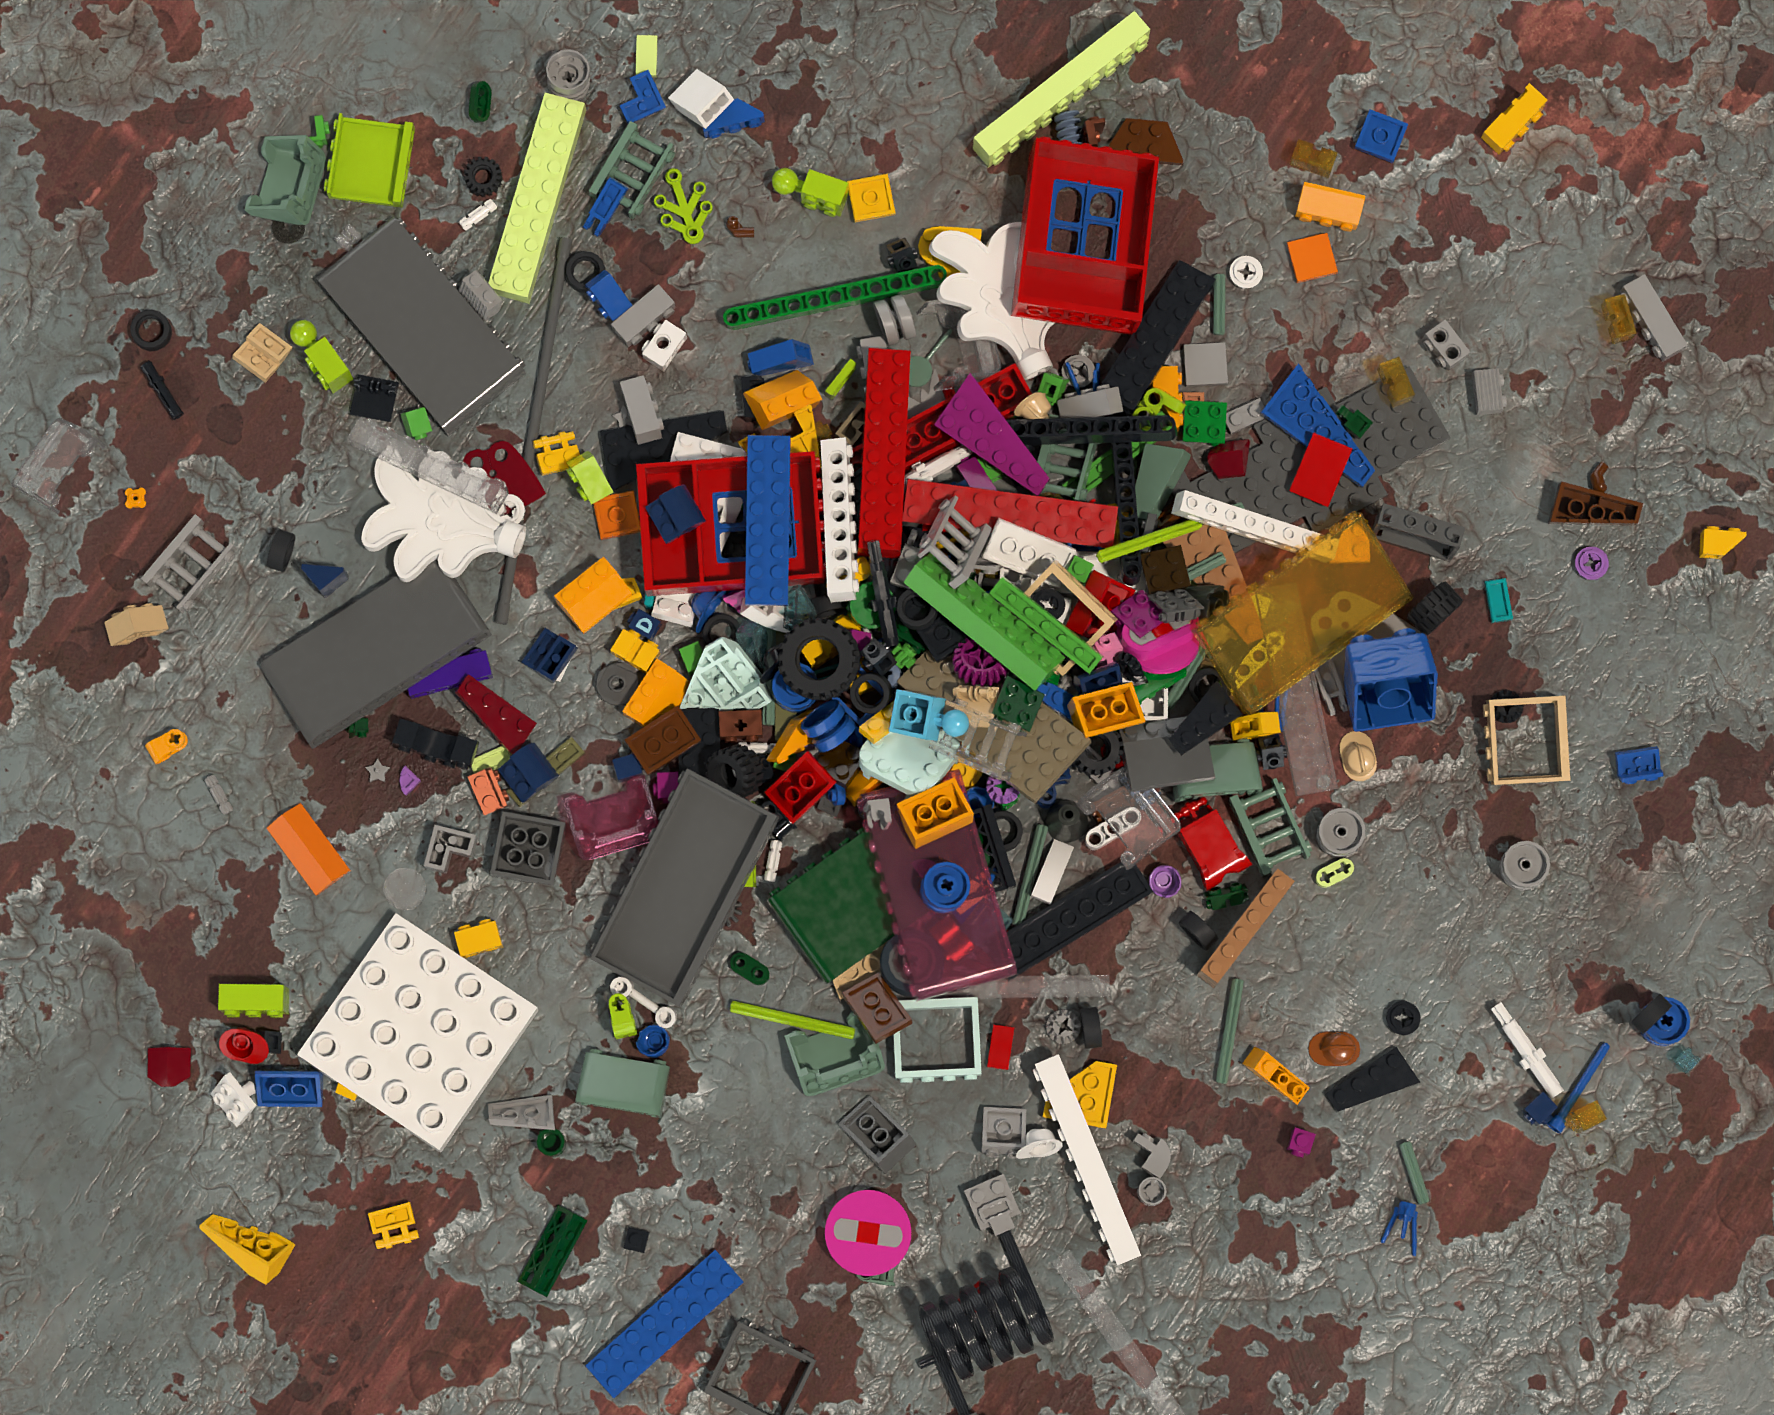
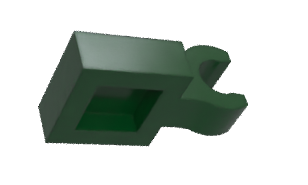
(1355, 423)

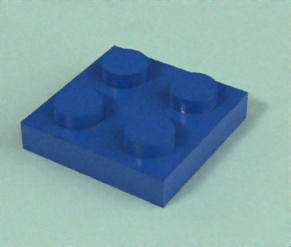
(1381, 136)

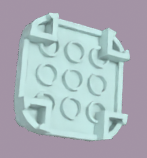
(905, 762)

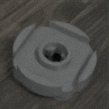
(613, 673)

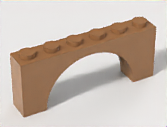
(1245, 928)

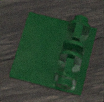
(1017, 703)

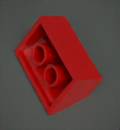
(1109, 593)

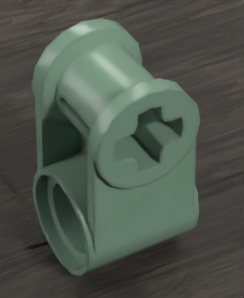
(881, 1278)

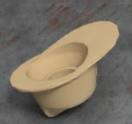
(1034, 407)
(1358, 756)

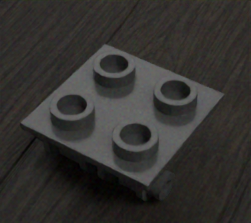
(1176, 605)

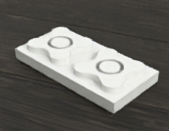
(1026, 551)

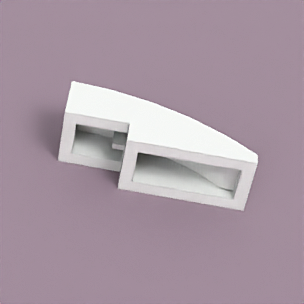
(765, 615)
(1052, 871)

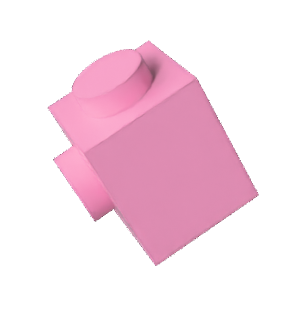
(1109, 647)

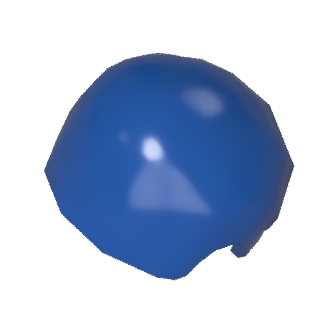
(978, 798)
(653, 1041)

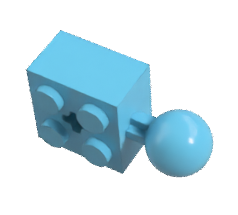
(923, 715)

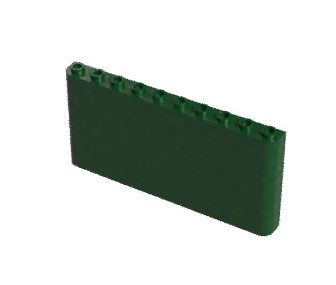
(838, 907)

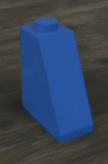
(780, 358)

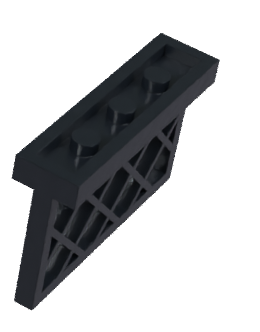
(997, 848)

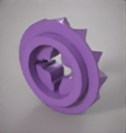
(1596, 555)
(996, 794)

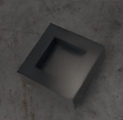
(273, 1040)
(636, 1240)

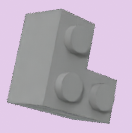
(445, 843)

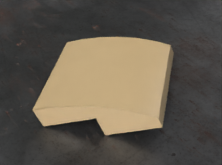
(262, 352)

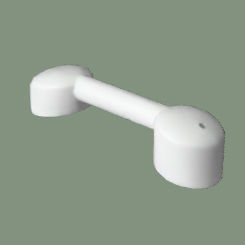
(664, 1017)

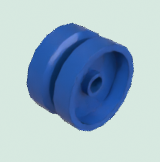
(788, 699)
(828, 725)
(940, 899)
(1674, 1030)

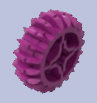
(968, 664)

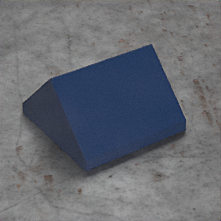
(325, 578)

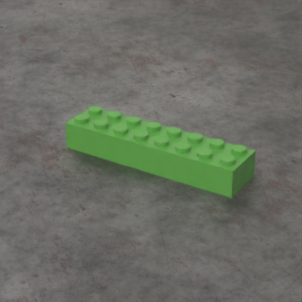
(986, 622)

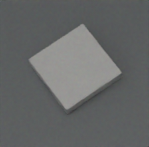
(1205, 364)

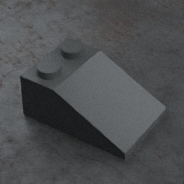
(877, 1134)

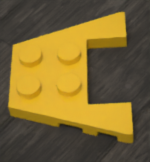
(803, 442)

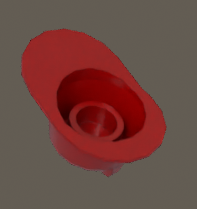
(243, 1045)

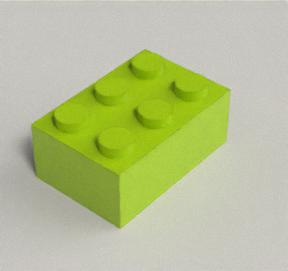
(253, 1000)

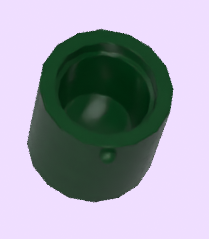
(551, 1142)

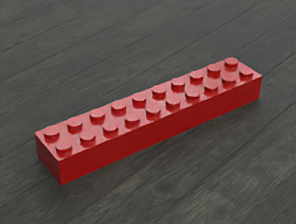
(927, 441)
(884, 451)
(1052, 517)

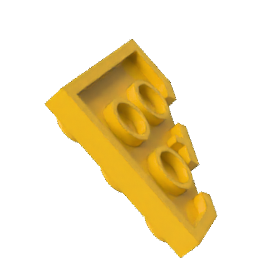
(1094, 1093)

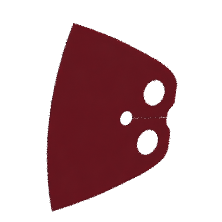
(513, 471)

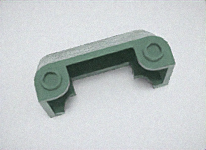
(289, 181)
(1234, 770)
(833, 1061)
(623, 1084)

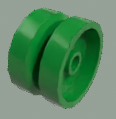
(860, 612)

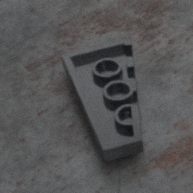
(1209, 716)

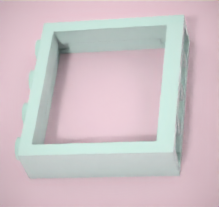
(947, 1074)

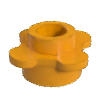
(140, 502)

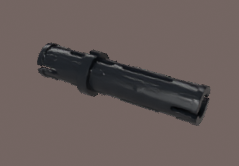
(157, 383)

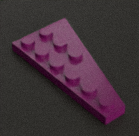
(982, 429)

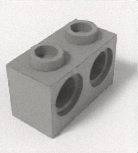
(1451, 343)

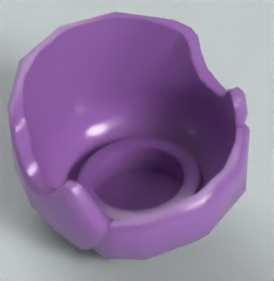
(1165, 881)

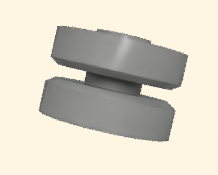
(894, 319)
(1331, 841)
(1526, 853)

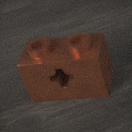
(730, 719)

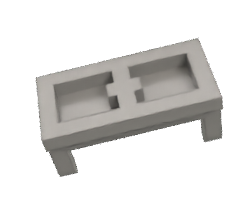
(878, 810)

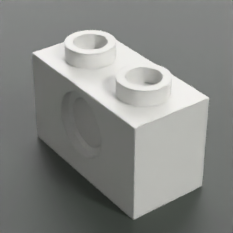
(662, 357)

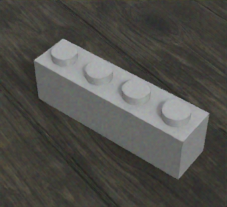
(1653, 318)

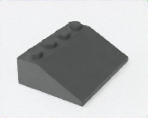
(1155, 762)

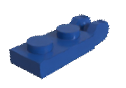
(606, 205)

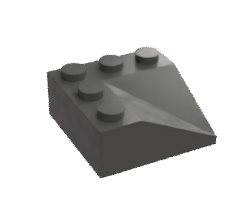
(528, 849)

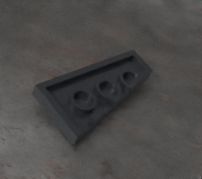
(1377, 1079)

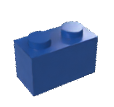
(608, 295)

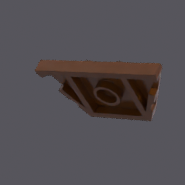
(1148, 137)

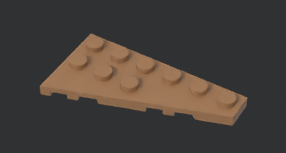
(1205, 543)

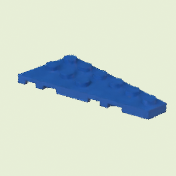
(1303, 411)

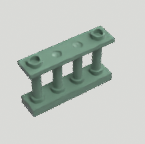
(622, 153)
(1044, 461)
(1255, 843)

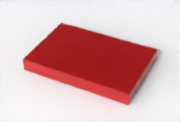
(1321, 469)

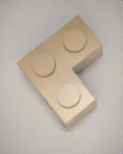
(135, 623)

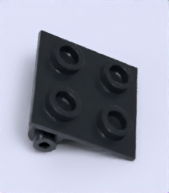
(374, 398)

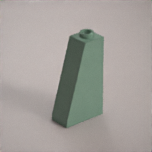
(1157, 478)

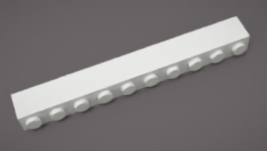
(1087, 1159)

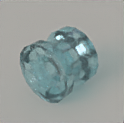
(1687, 1060)

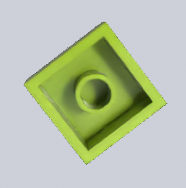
(589, 476)

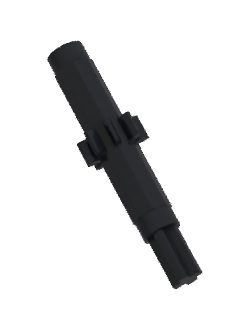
(883, 600)

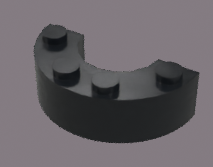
(434, 745)

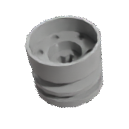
(571, 66)

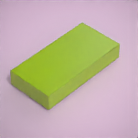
(840, 379)

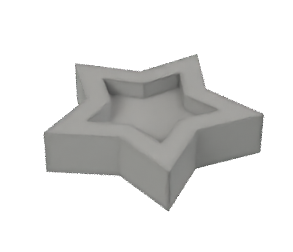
(623, 418)
(377, 771)

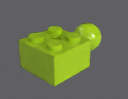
(816, 192)
(321, 356)

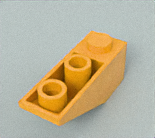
(1168, 380)
(791, 741)
(1275, 1075)

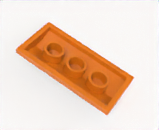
(308, 849)

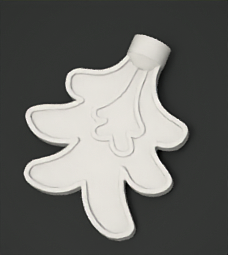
(987, 291)
(434, 526)

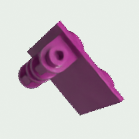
(1138, 614)

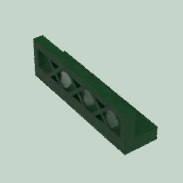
(555, 1253)

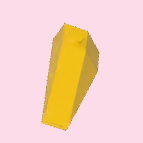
(254, 1251)

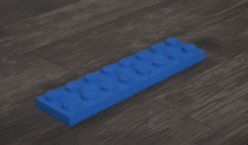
(767, 520)
(664, 1324)

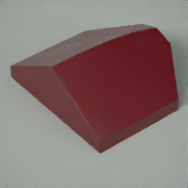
(1230, 459)
(169, 1065)

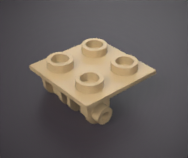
(979, 698)

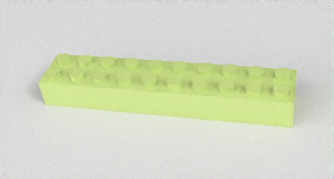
(1061, 89)
(537, 197)

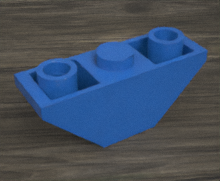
(733, 118)

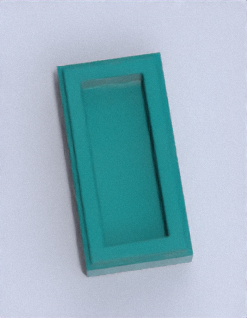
(1498, 600)

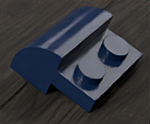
(675, 513)
(549, 655)
(1098, 679)
(528, 772)

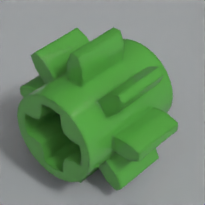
(904, 655)

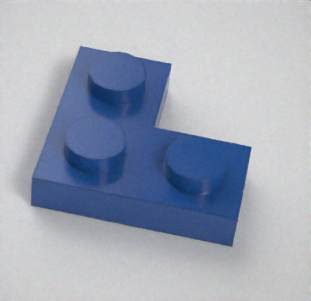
(648, 99)

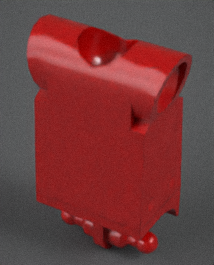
(1209, 843)

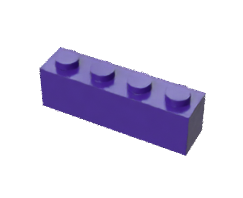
(453, 674)

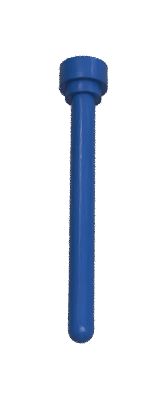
(1558, 1121)

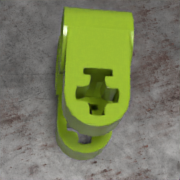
(1153, 409)
(622, 1021)

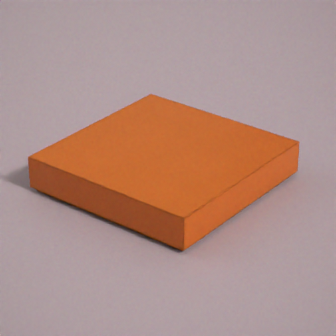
(1312, 258)
(617, 515)

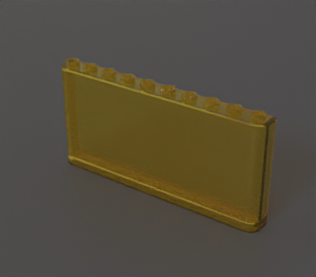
(1302, 613)

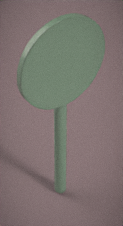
(921, 368)

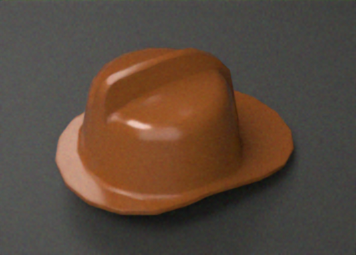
(1334, 1049)

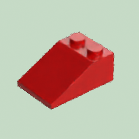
(800, 787)

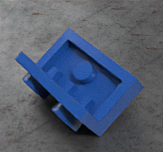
(1638, 765)

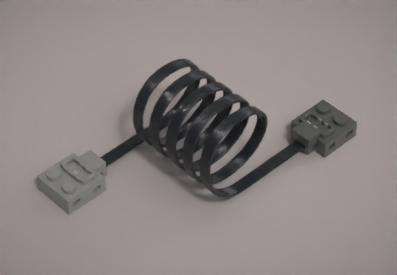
(992, 1207)

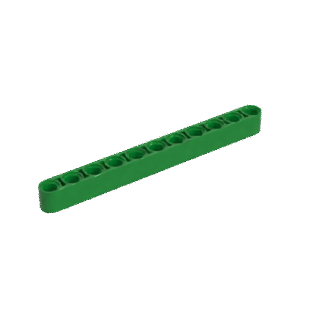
(824, 295)

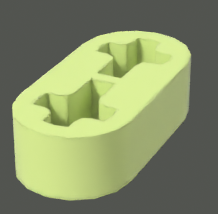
(1332, 869)

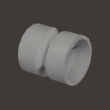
(1151, 1191)

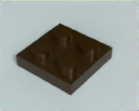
(1165, 570)
(841, 763)

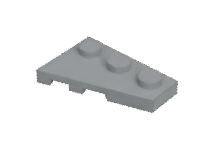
(526, 1113)

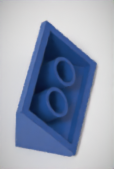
(289, 1088)

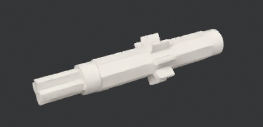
(940, 464)
(1531, 1057)

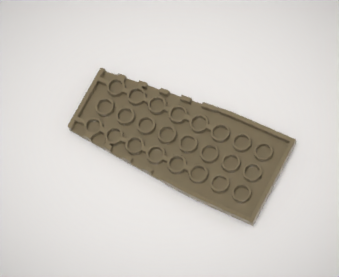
(1033, 759)

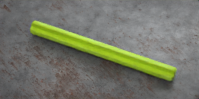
(1147, 540)
(792, 1020)

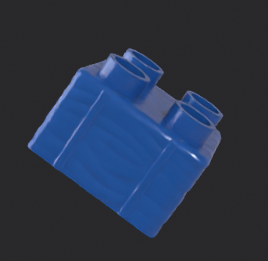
(1390, 680)

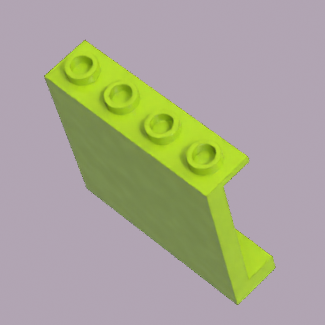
(369, 161)

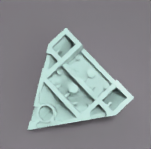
(725, 680)

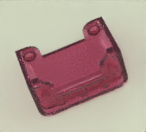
(612, 821)

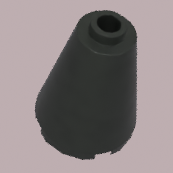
(1210, 597)
(1066, 829)

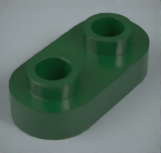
(480, 101)
(749, 969)

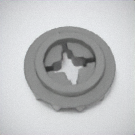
(1078, 361)
(1053, 1028)

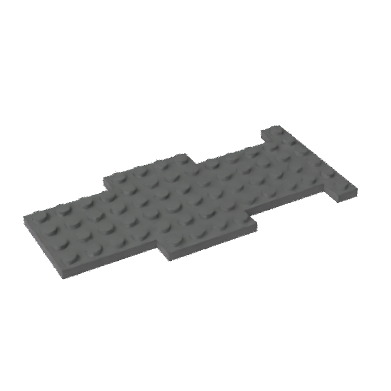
(1389, 442)

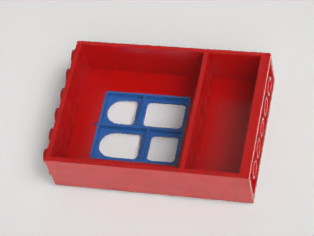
(1076, 286)
(695, 559)

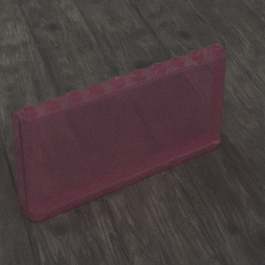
(938, 948)

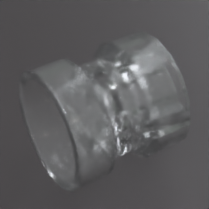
(348, 237)

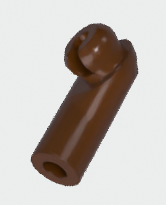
(738, 230)
(1597, 479)

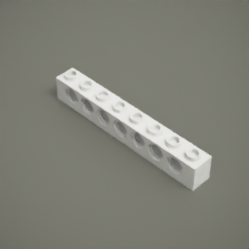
(831, 451)
(1241, 522)

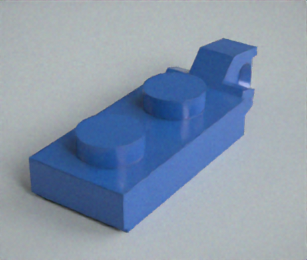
(1056, 698)

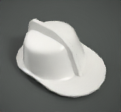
(1039, 1144)

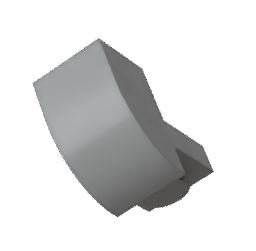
(1159, 1155)

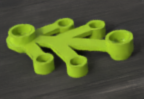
(684, 210)

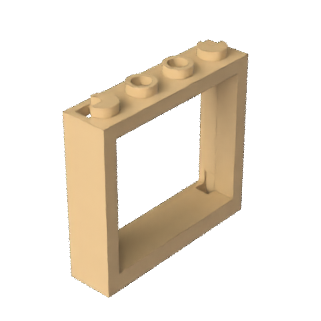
(1084, 595)
(1561, 740)

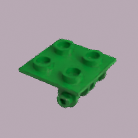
(1205, 422)

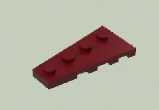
(500, 717)

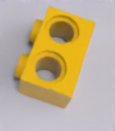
(1255, 725)

